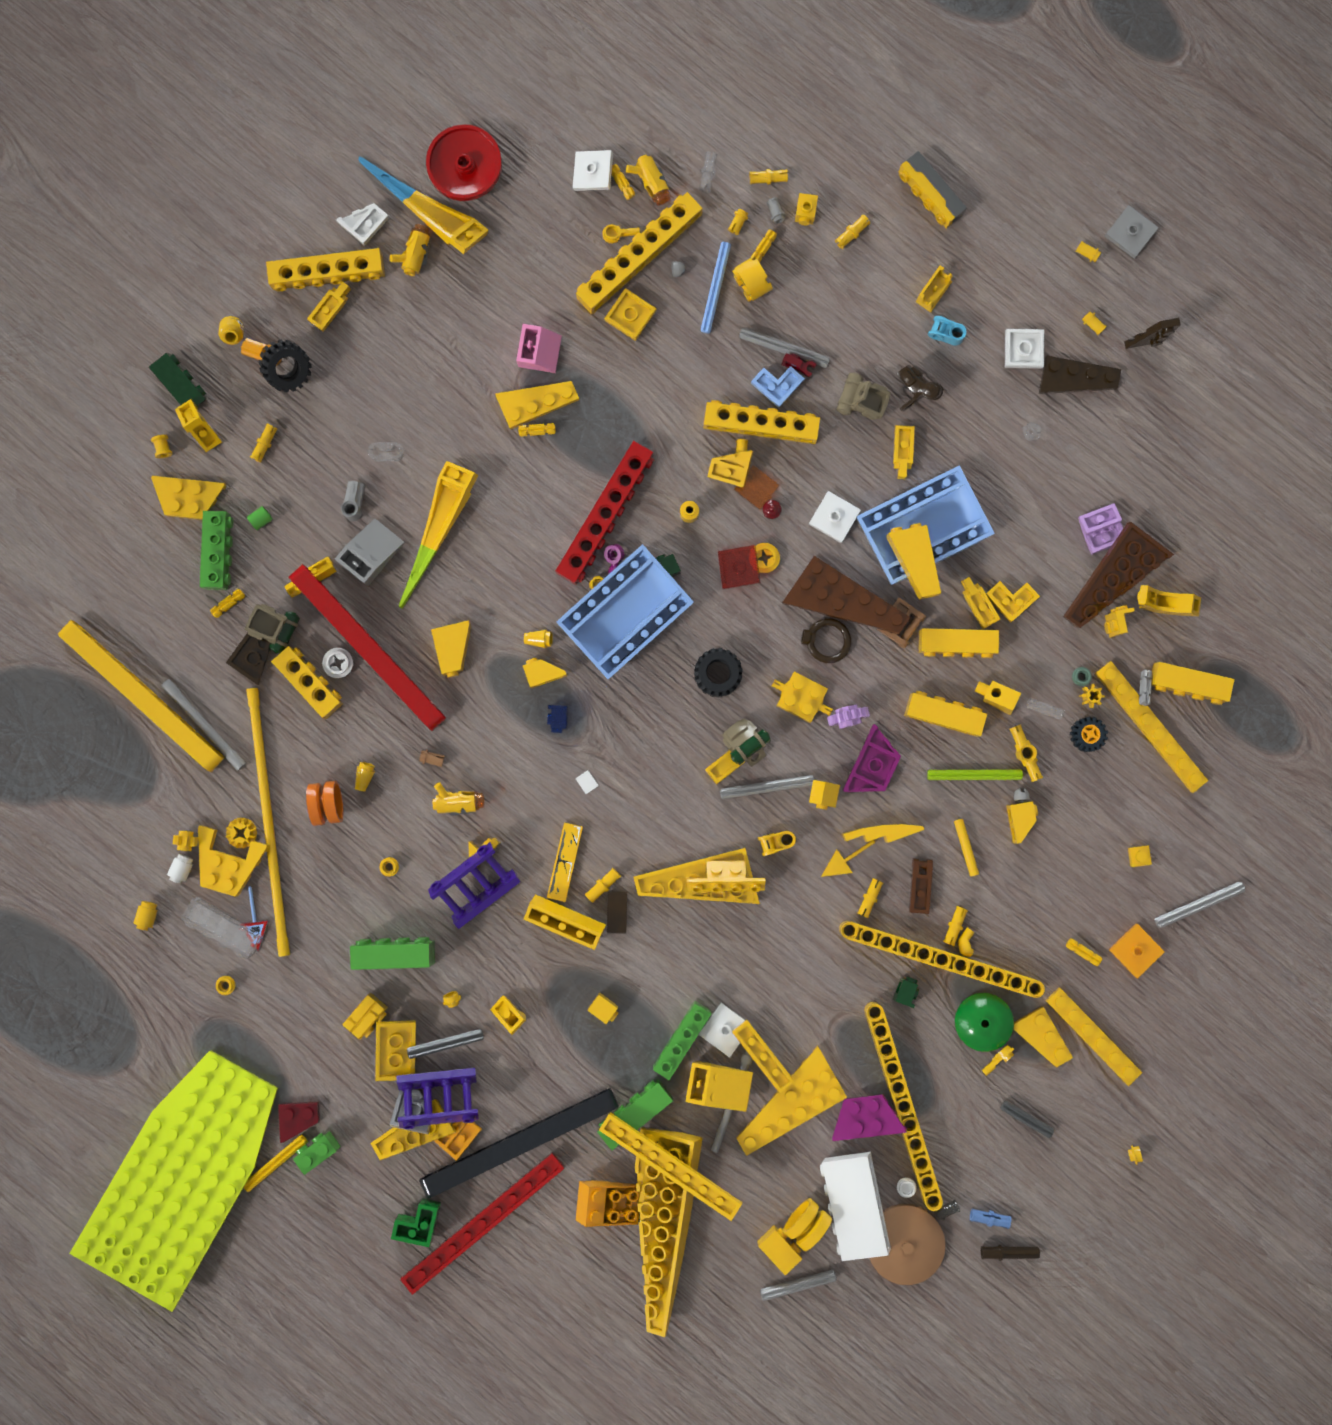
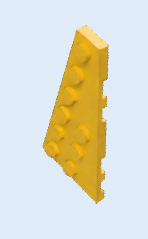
(672, 881)
(810, 1095)

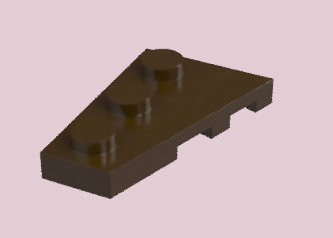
(1155, 334)
(250, 657)

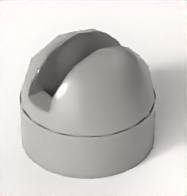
(678, 269)
(1021, 796)

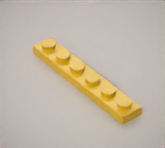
(1093, 1036)

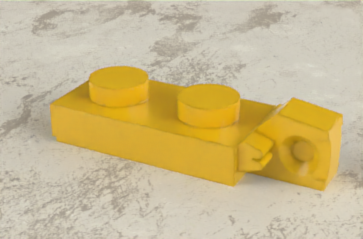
(329, 307)
(903, 449)
(321, 569)
(979, 603)

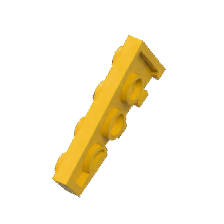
(400, 1140)

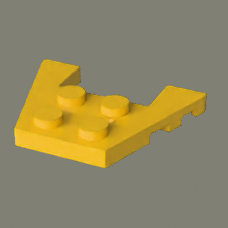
(224, 871)

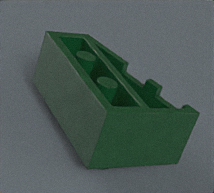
(177, 380)

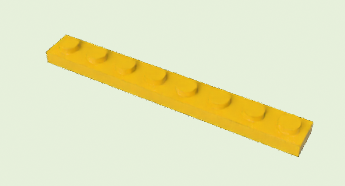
(1151, 727)
(670, 1166)

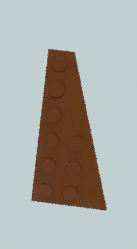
(1123, 566)
(837, 596)

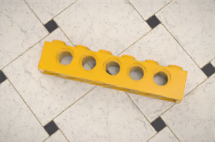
(297, 266)
(769, 430)

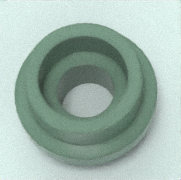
(1087, 676)

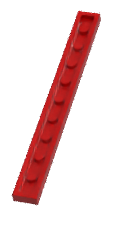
(482, 1223)

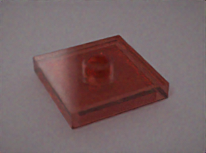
(739, 567)

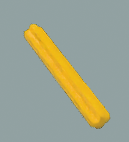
(275, 1162)

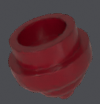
(772, 509)

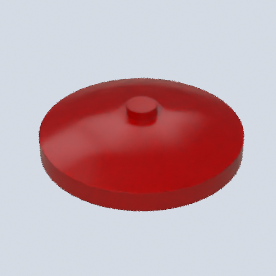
(464, 162)

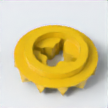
(769, 550)
(250, 832)

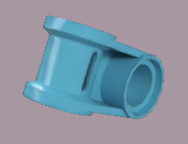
(945, 332)

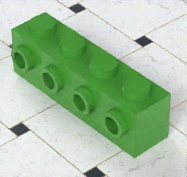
(216, 550)

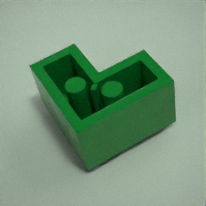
(417, 1229)

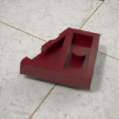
(296, 1118)

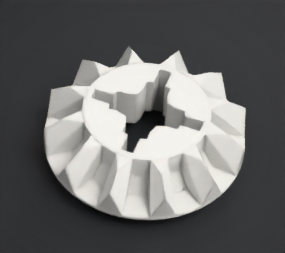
(329, 660)

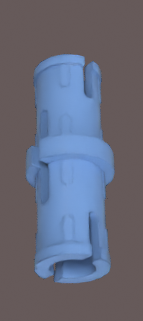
(990, 1218)

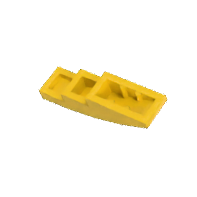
(889, 832)

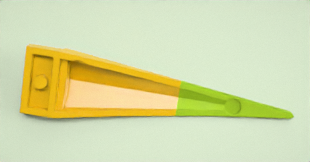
(449, 499)

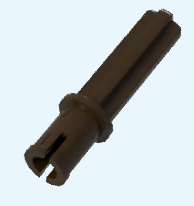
(1009, 1252)

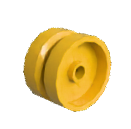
(807, 1224)

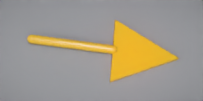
(838, 865)

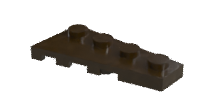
(1072, 375)

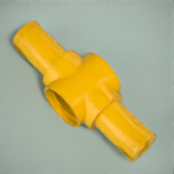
(1030, 762)

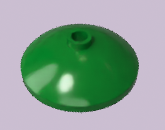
(979, 1008)

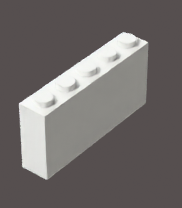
(855, 1206)

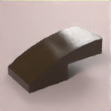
(617, 912)

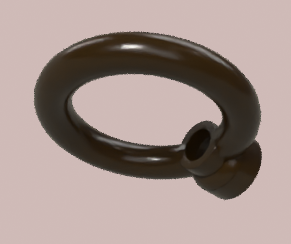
(808, 638)

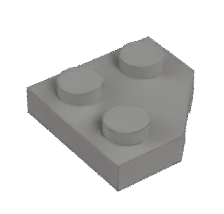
(417, 1109)

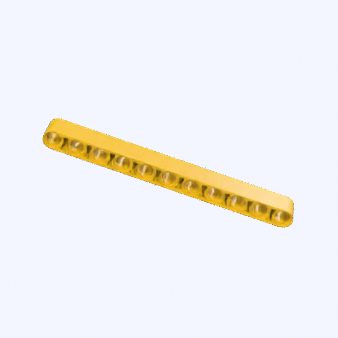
(141, 696)
(950, 960)
(909, 1113)

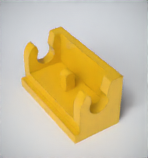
(934, 289)

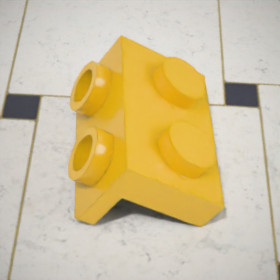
(1115, 621)

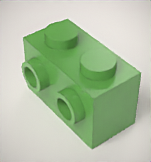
(311, 1156)

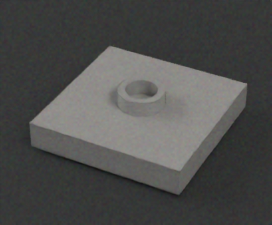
(1131, 231)

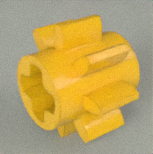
(1096, 697)
(185, 840)

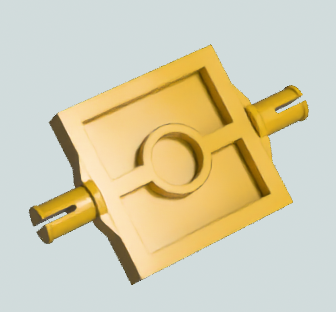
(802, 697)

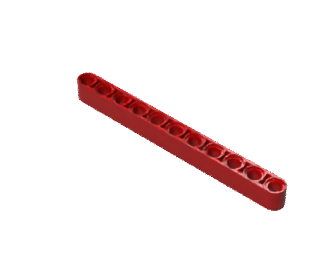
(367, 647)

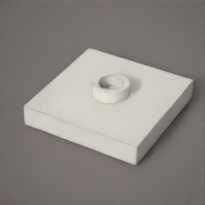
(592, 170)
(1024, 348)
(834, 517)
(720, 1027)

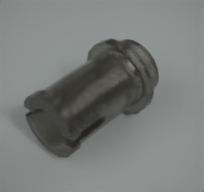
(947, 1210)

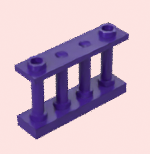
(479, 902)
(434, 1079)

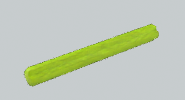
(996, 774)

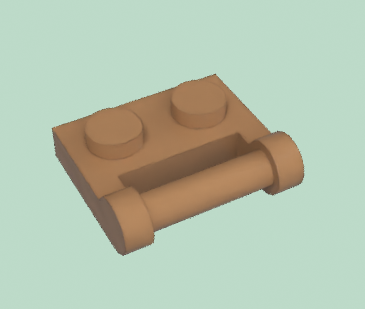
(906, 609)

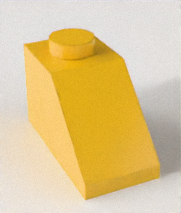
(541, 672)
(1021, 819)

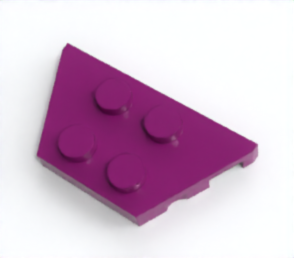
(873, 765)
(866, 1118)

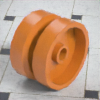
(324, 803)

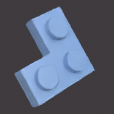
(777, 390)

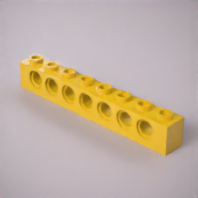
(684, 204)

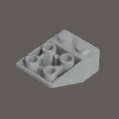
(369, 551)

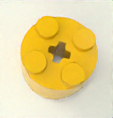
(753, 279)

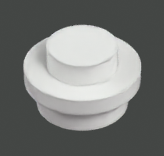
(906, 1187)

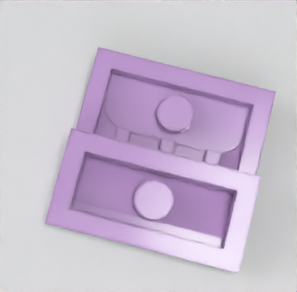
(1101, 528)

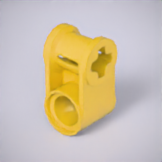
(775, 842)

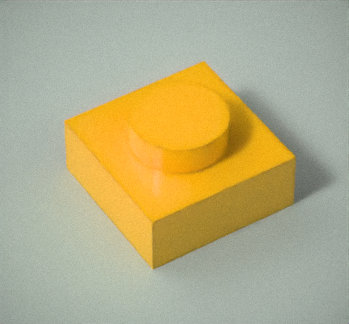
(1139, 856)

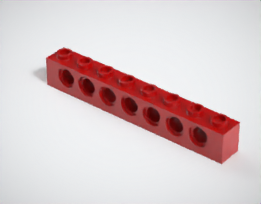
(635, 453)

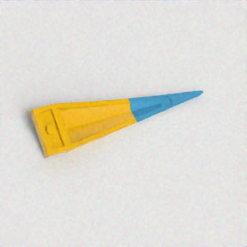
(447, 223)

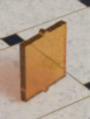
(757, 487)

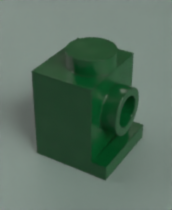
(906, 991)

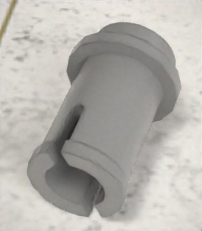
(776, 211)

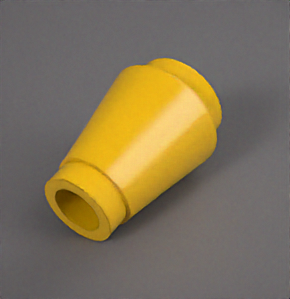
(539, 638)
(364, 775)

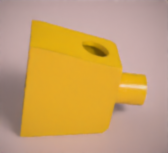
(1007, 696)

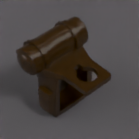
(918, 386)

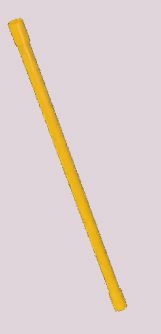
(282, 939)

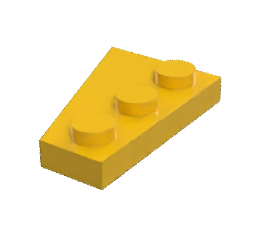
(1043, 1036)

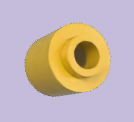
(689, 517)
(145, 915)

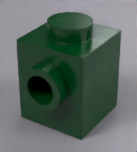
(669, 564)

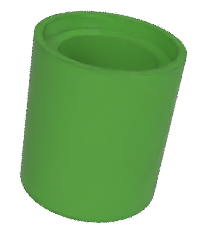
(259, 518)

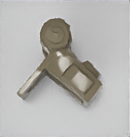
(863, 397)

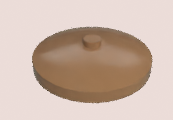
(915, 1245)

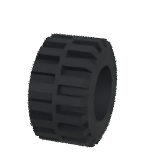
(292, 379)
(725, 657)

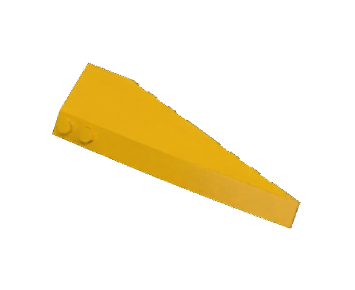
(664, 1225)

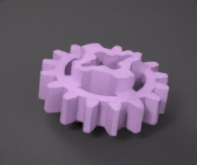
(848, 716)

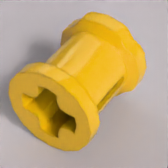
(161, 446)

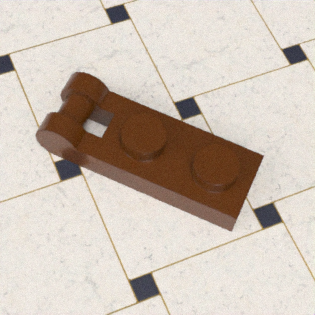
(920, 886)

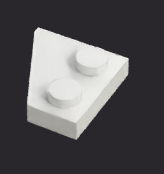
(364, 223)

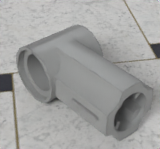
(353, 498)

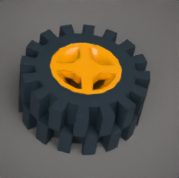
(1095, 734)

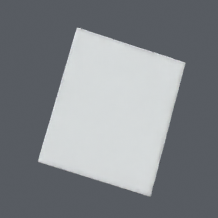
(586, 782)

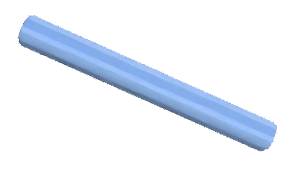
(715, 287)

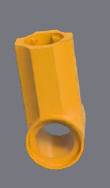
(253, 349)

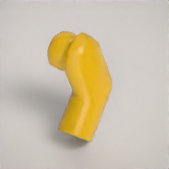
(964, 944)

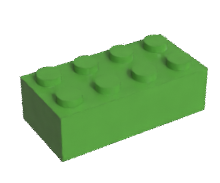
(391, 955)

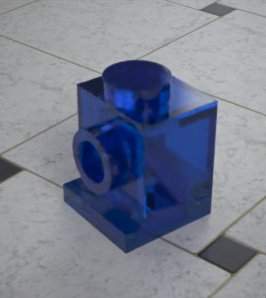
(557, 718)

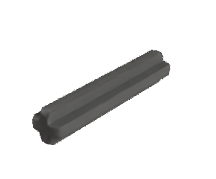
(1027, 1119)

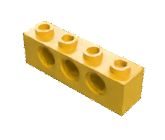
(284, 664)

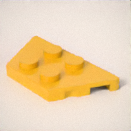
(186, 497)

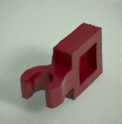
(794, 361)

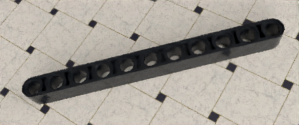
(518, 1143)

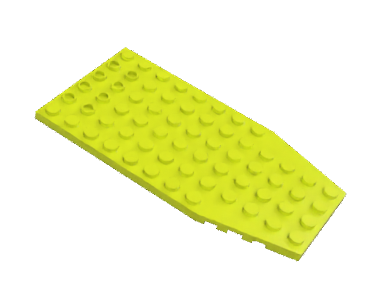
(179, 1181)

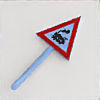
(261, 926)

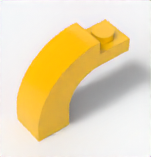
(1168, 603)

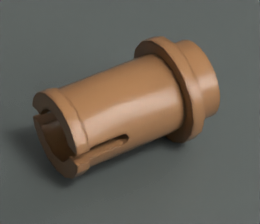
(431, 758)

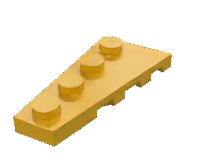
(531, 403)

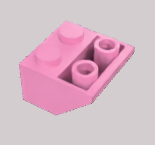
(538, 348)

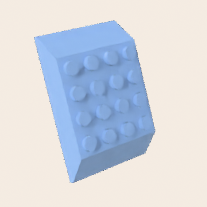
(942, 504)
(625, 611)

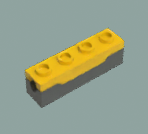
(932, 190)

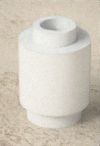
(180, 868)

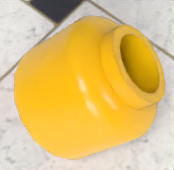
(231, 330)

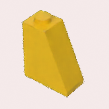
(451, 647)

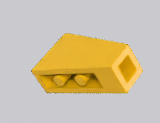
(916, 558)

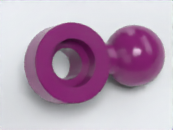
(610, 556)

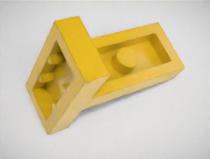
(198, 427)

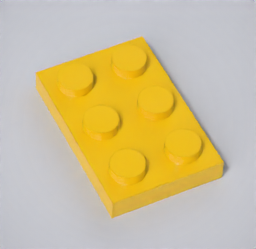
(391, 1049)

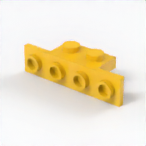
(726, 877)

